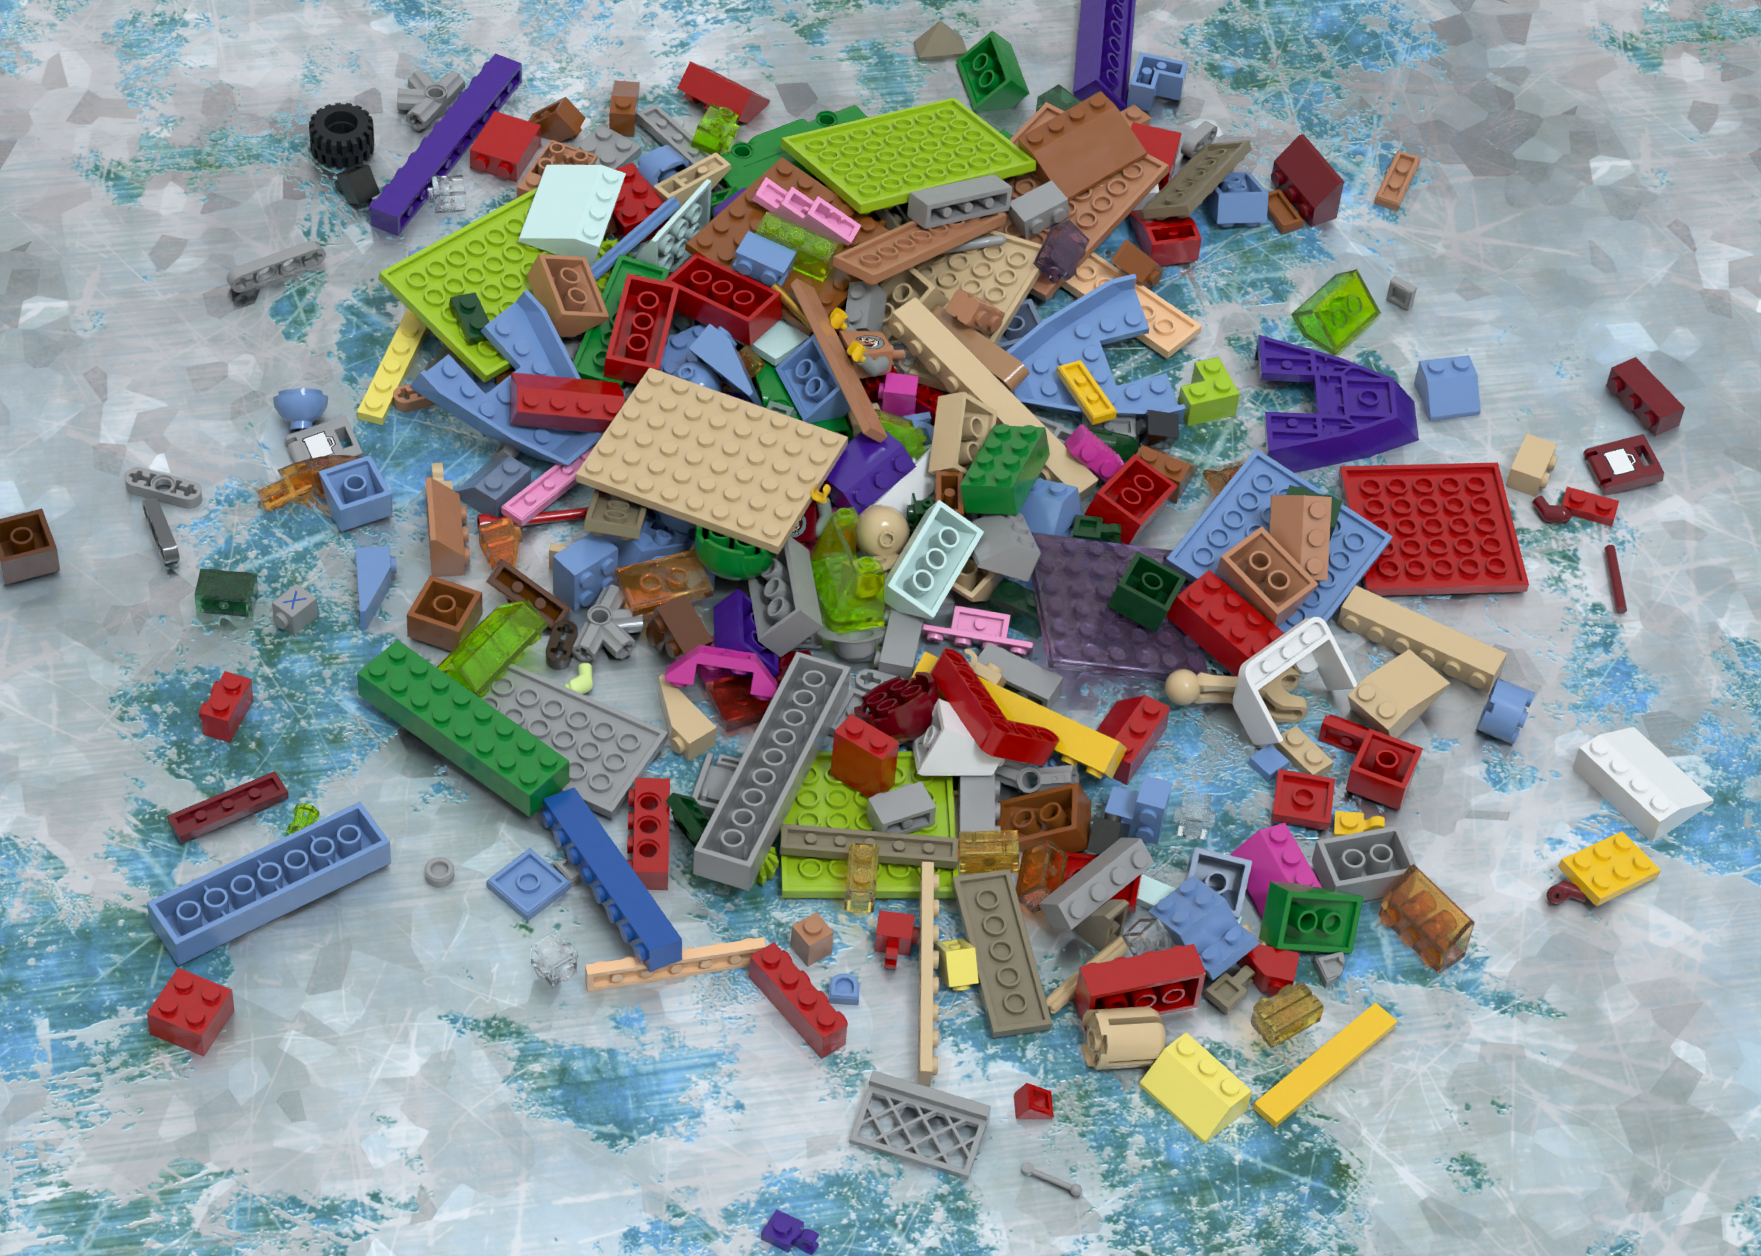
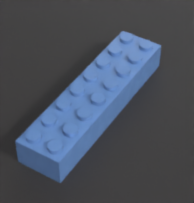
(269, 883)

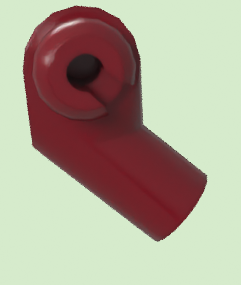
(1551, 513)

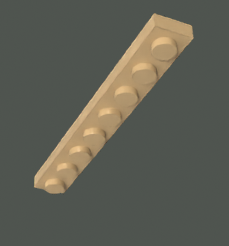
(927, 983)

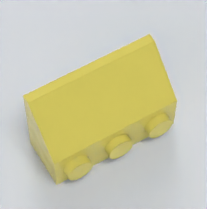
(1196, 1088)

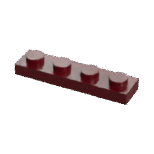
(227, 807)

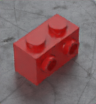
(226, 706)

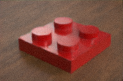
(1303, 799)

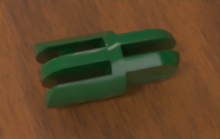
(1120, 443)

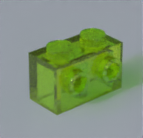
(716, 130)

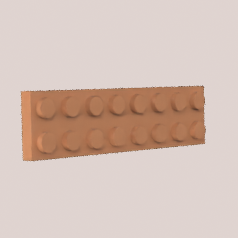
(910, 246)

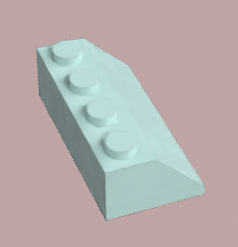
(930, 562)

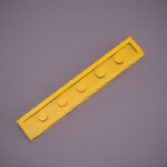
(1325, 1065)

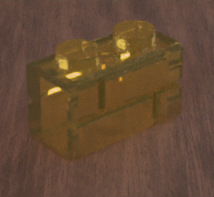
(988, 851)
(861, 878)
(1286, 1014)

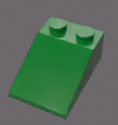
(1310, 918)

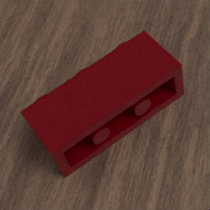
(1645, 396)

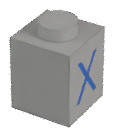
(294, 609)

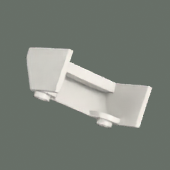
(1307, 648)

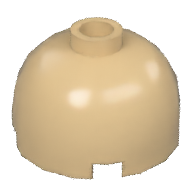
(881, 531)

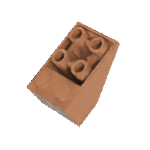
(553, 154)

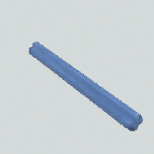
(635, 237)

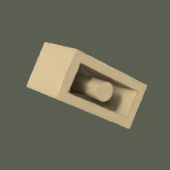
(1532, 464)

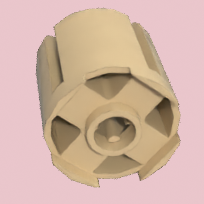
(1123, 1037)

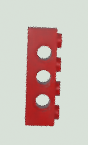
(651, 831)

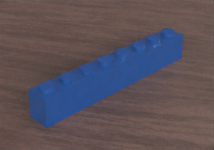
(612, 880)

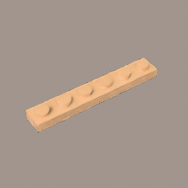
(694, 961)

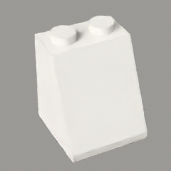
(950, 748)

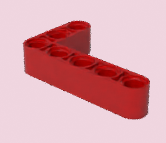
(984, 718)

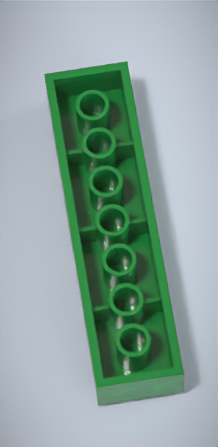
(463, 727)

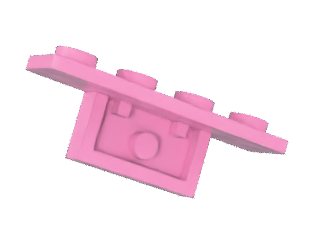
(978, 628)

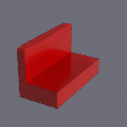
(1342, 733)

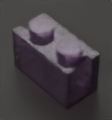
(1061, 251)

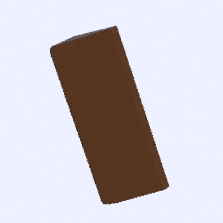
(519, 587)

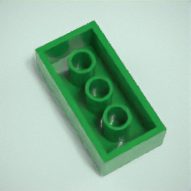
(1005, 469)

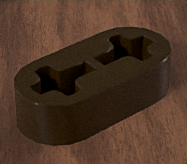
(556, 643)

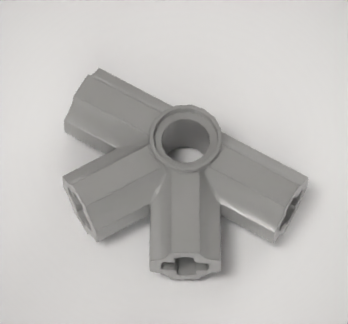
(426, 98)
(608, 627)

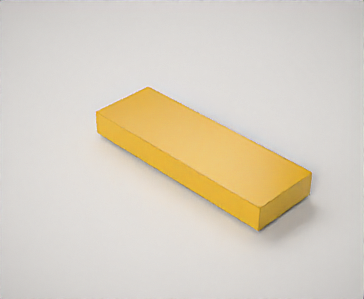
(1086, 392)

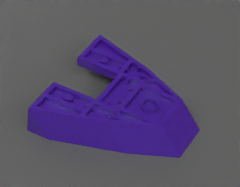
(1355, 409)

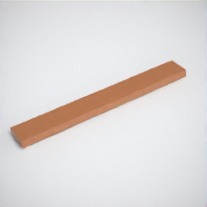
(838, 361)

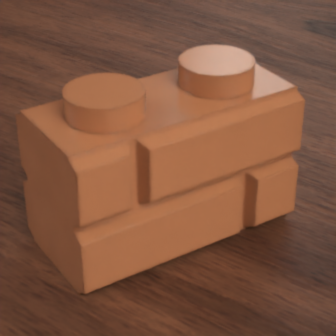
(975, 312)

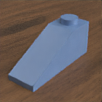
(373, 579)

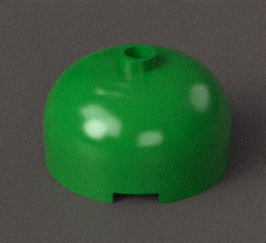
(729, 556)

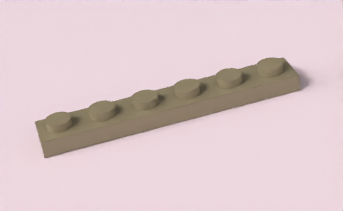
(893, 847)

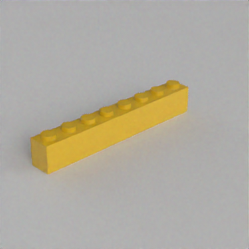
(1076, 742)

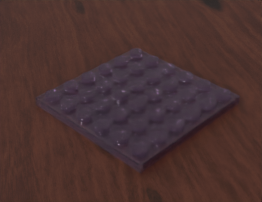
(1078, 629)

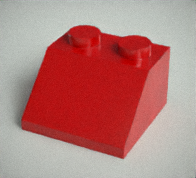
(1384, 769)

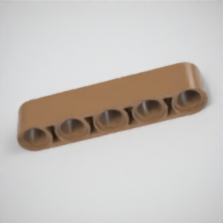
(998, 361)

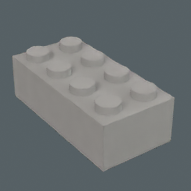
(786, 600)

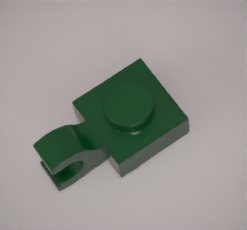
(1093, 529)

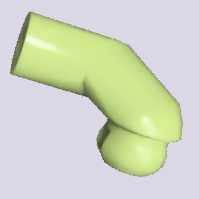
(584, 681)

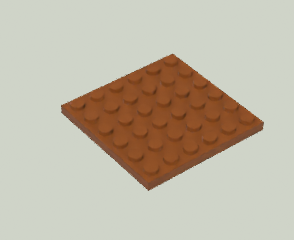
(727, 230)

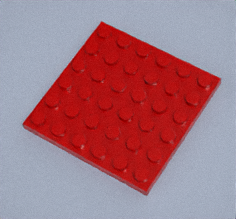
(1445, 525)

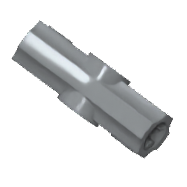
(1019, 775)

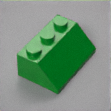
(992, 74)

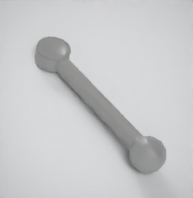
(1028, 1170)

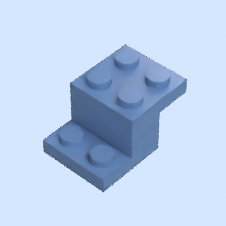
(1205, 919)

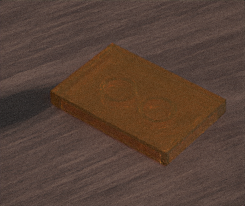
(661, 580)

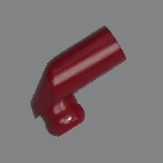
(1563, 891)

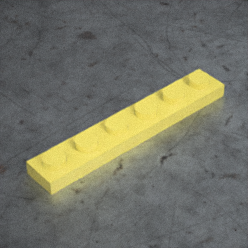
(393, 369)

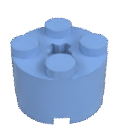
(661, 164)
(1505, 711)

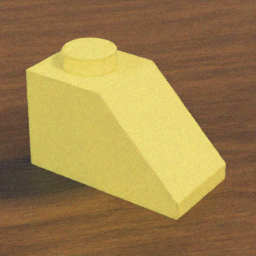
(957, 963)

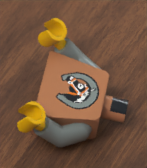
(867, 350)

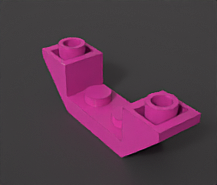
(683, 670)

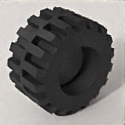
(341, 135)

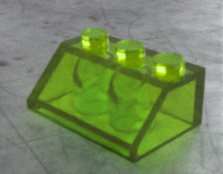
(813, 248)
(1337, 311)

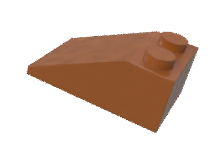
(1051, 815)

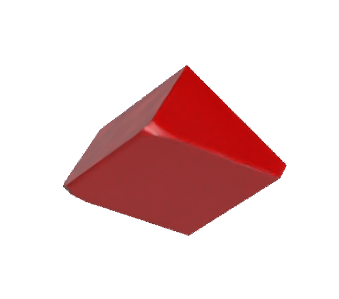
(1033, 1103)

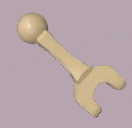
(1186, 687)

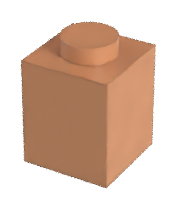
(812, 939)

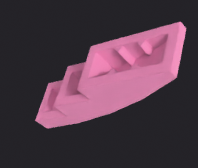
(814, 214)

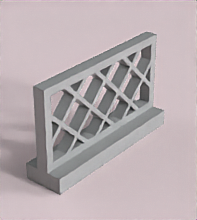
(934, 1104)

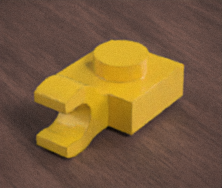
(1354, 822)

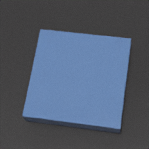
(528, 884)

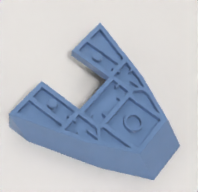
(1076, 334)
(532, 347)

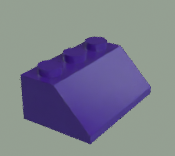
(867, 471)
(737, 630)

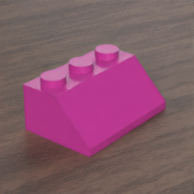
(1274, 859)

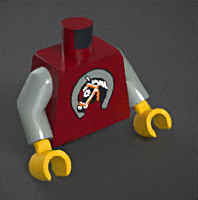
(815, 518)

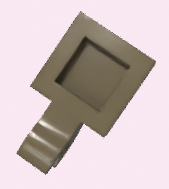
(1230, 991)

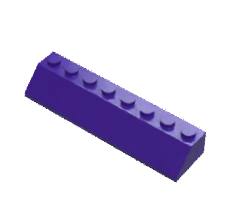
(1104, 50)

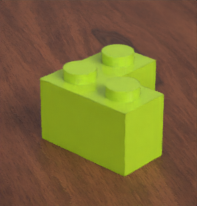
(1210, 394)

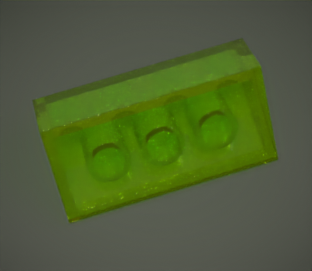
(494, 646)

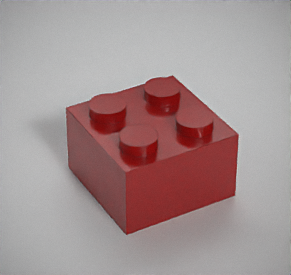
(190, 1012)

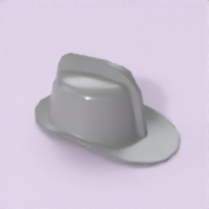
(853, 645)

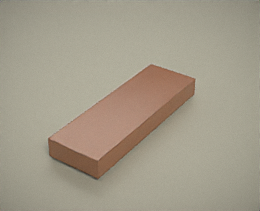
(1397, 180)

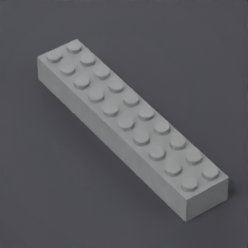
(771, 771)

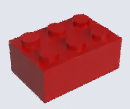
(635, 203)
(1132, 498)

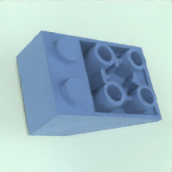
(654, 541)

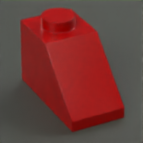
(1272, 967)

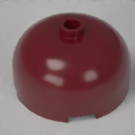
(905, 713)

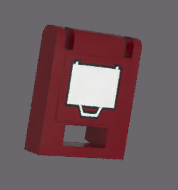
(1622, 466)

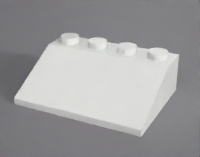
(1640, 781)

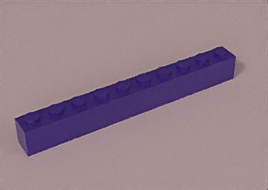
(445, 144)

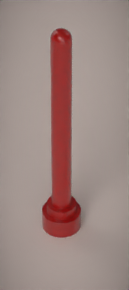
(544, 517)

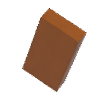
(1283, 213)

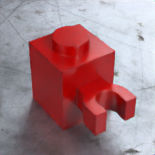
(895, 936)

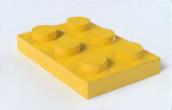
(1609, 868)

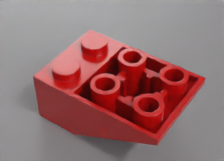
(1167, 240)

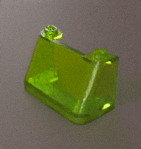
(846, 587)

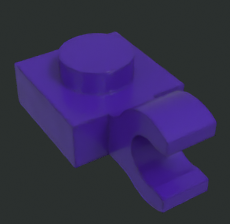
(787, 1232)

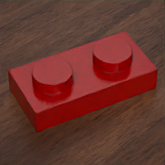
(1590, 506)

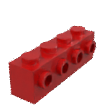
(798, 1000)

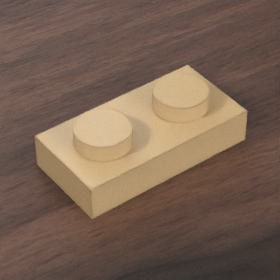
(1304, 753)

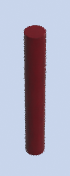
(1615, 578)

